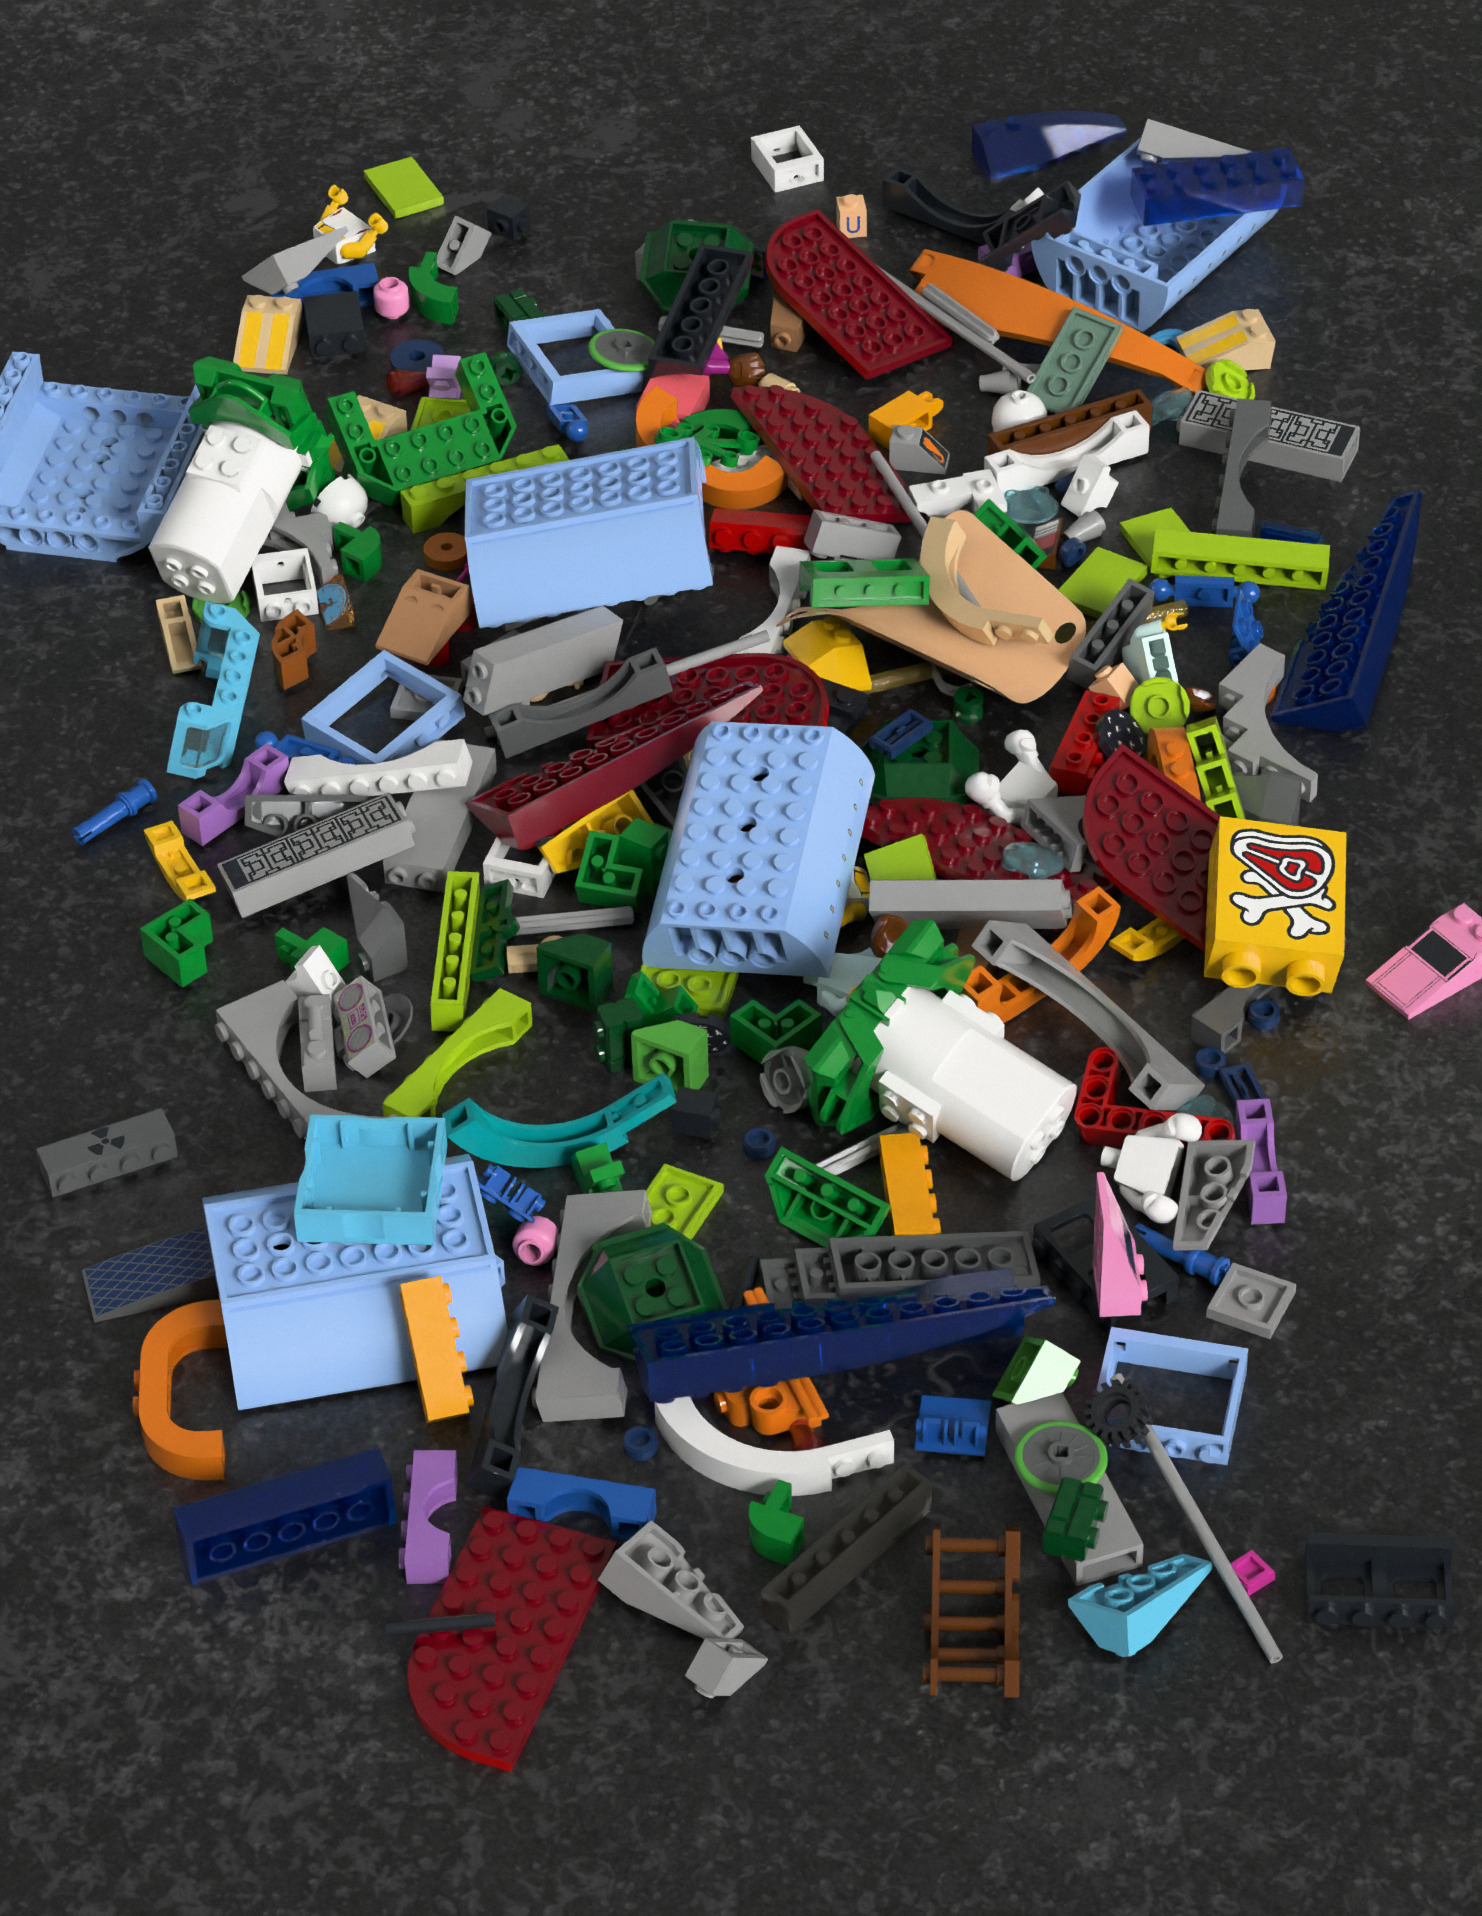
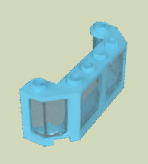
(207, 733)

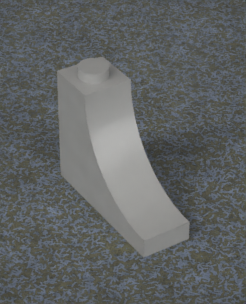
(1058, 825)

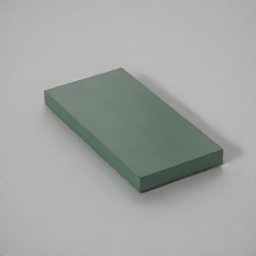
(1075, 360)

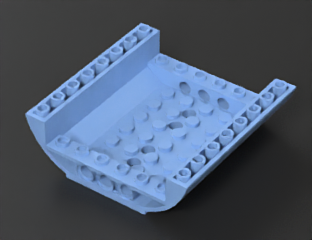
(53, 455)
(587, 532)
(333, 1312)

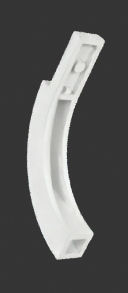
(757, 1468)

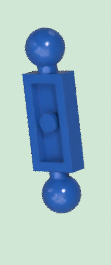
(568, 420)
(1203, 590)
(297, 747)

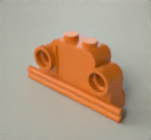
(774, 1407)

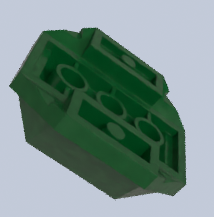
(672, 250)
(927, 769)
(627, 1266)

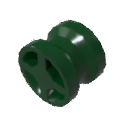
(499, 363)
(968, 705)

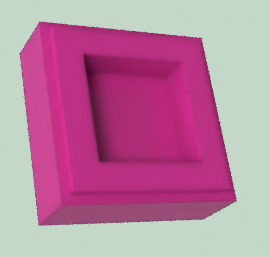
(1252, 1572)

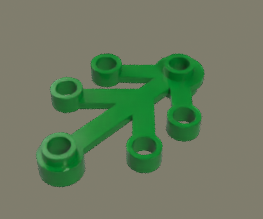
(710, 444)

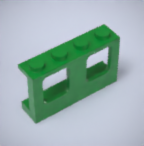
(864, 582)

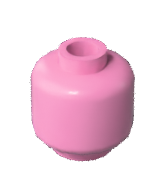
(391, 297)
(535, 1241)

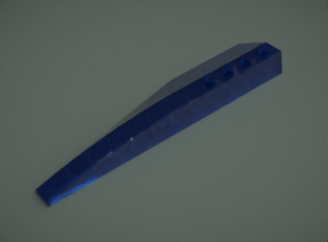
(1345, 652)
(775, 1345)

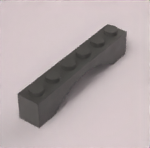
(1250, 431)
(636, 682)
(1222, 1019)

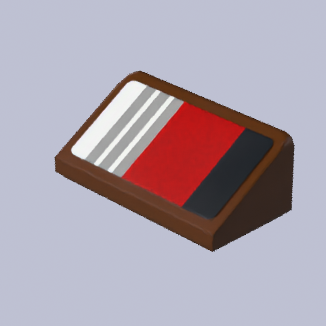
(1049, 538)

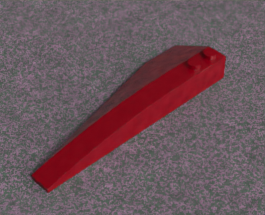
(563, 792)

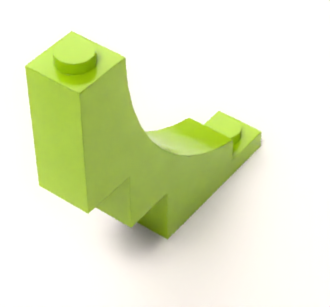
(1214, 768)

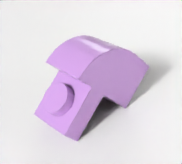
(442, 377)

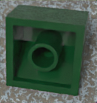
(576, 970)

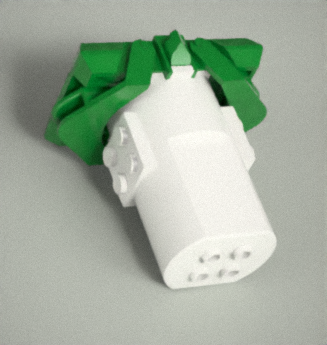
(254, 456)
(935, 1061)

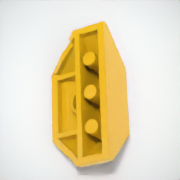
(831, 652)

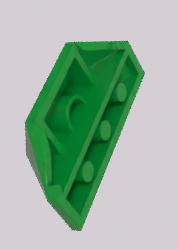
(820, 1202)

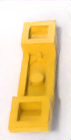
(176, 863)
(1147, 942)

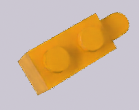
(903, 410)

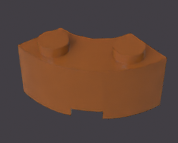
(291, 647)

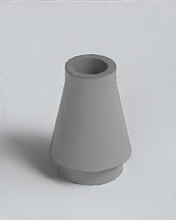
(1000, 382)
(1086, 527)

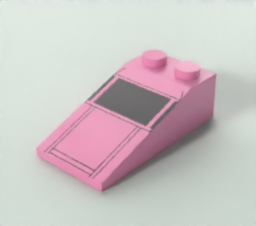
(1432, 964)
(1115, 1258)

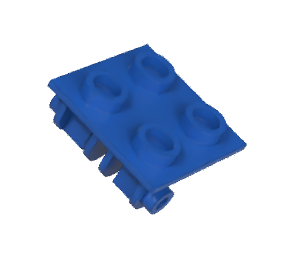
(1245, 631)
(492, 1191)
(952, 1425)

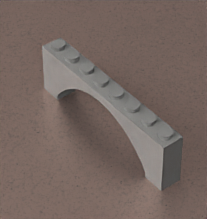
(256, 1033)
(1153, 1072)
(568, 1377)

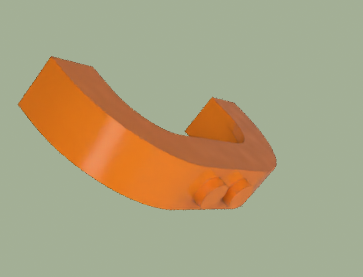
(723, 489)
(1171, 754)
(1079, 943)
(175, 1449)

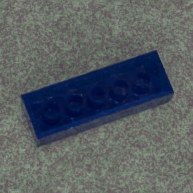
(1217, 186)
(285, 1516)

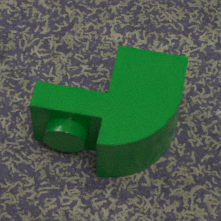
(359, 550)
(291, 947)
(655, 1005)
(596, 1170)
(773, 1529)

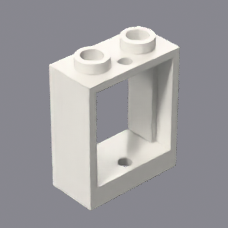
(781, 175)
(295, 566)
(532, 879)

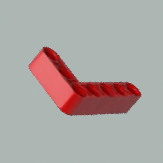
(1111, 1117)

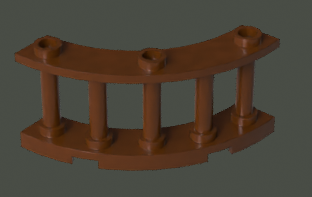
(1007, 1624)

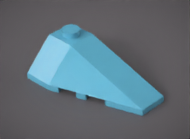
(1138, 1606)

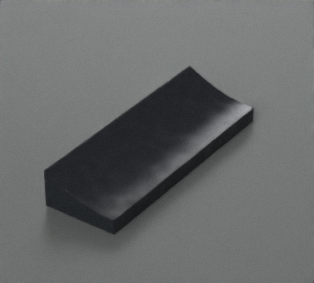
(700, 311)

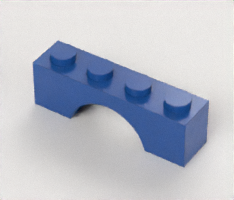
(338, 280)
(548, 1494)

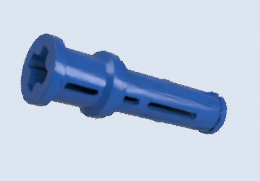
(124, 805)
(1193, 1261)

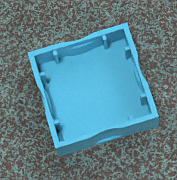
(371, 1180)

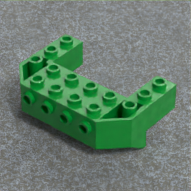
(429, 451)

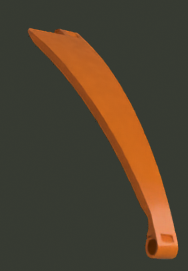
(1037, 315)

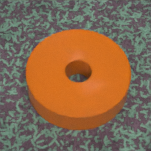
(445, 551)

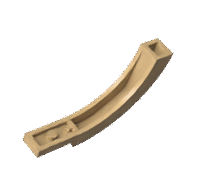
(939, 559)

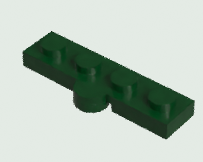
(493, 929)

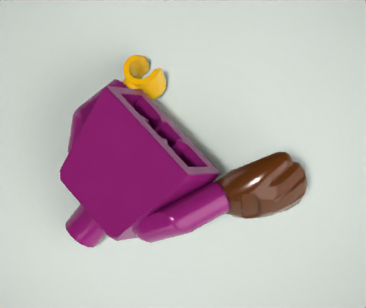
(740, 369)

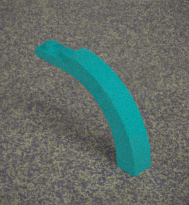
(554, 1144)

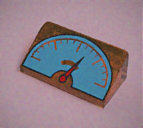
(335, 604)

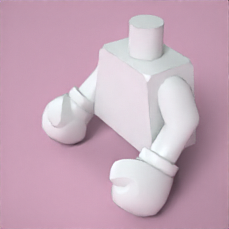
(1022, 783)
(1150, 1165)

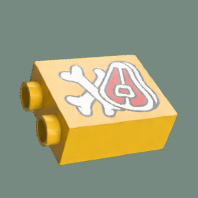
(1275, 906)

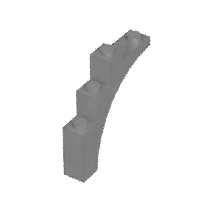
(308, 532)
(1244, 696)

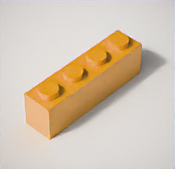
(907, 1185)
(434, 1349)

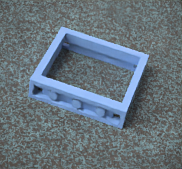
(558, 389)
(416, 737)
(1188, 1357)

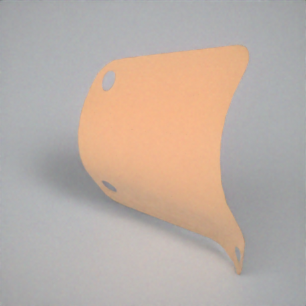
(999, 583)

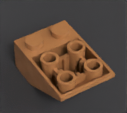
(425, 616)

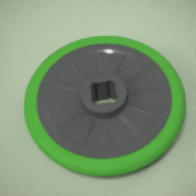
(621, 349)
(1057, 1452)

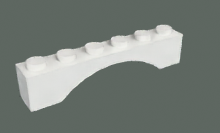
(1115, 441)
(785, 584)
(433, 767)

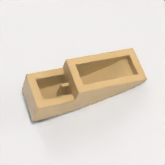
(177, 633)

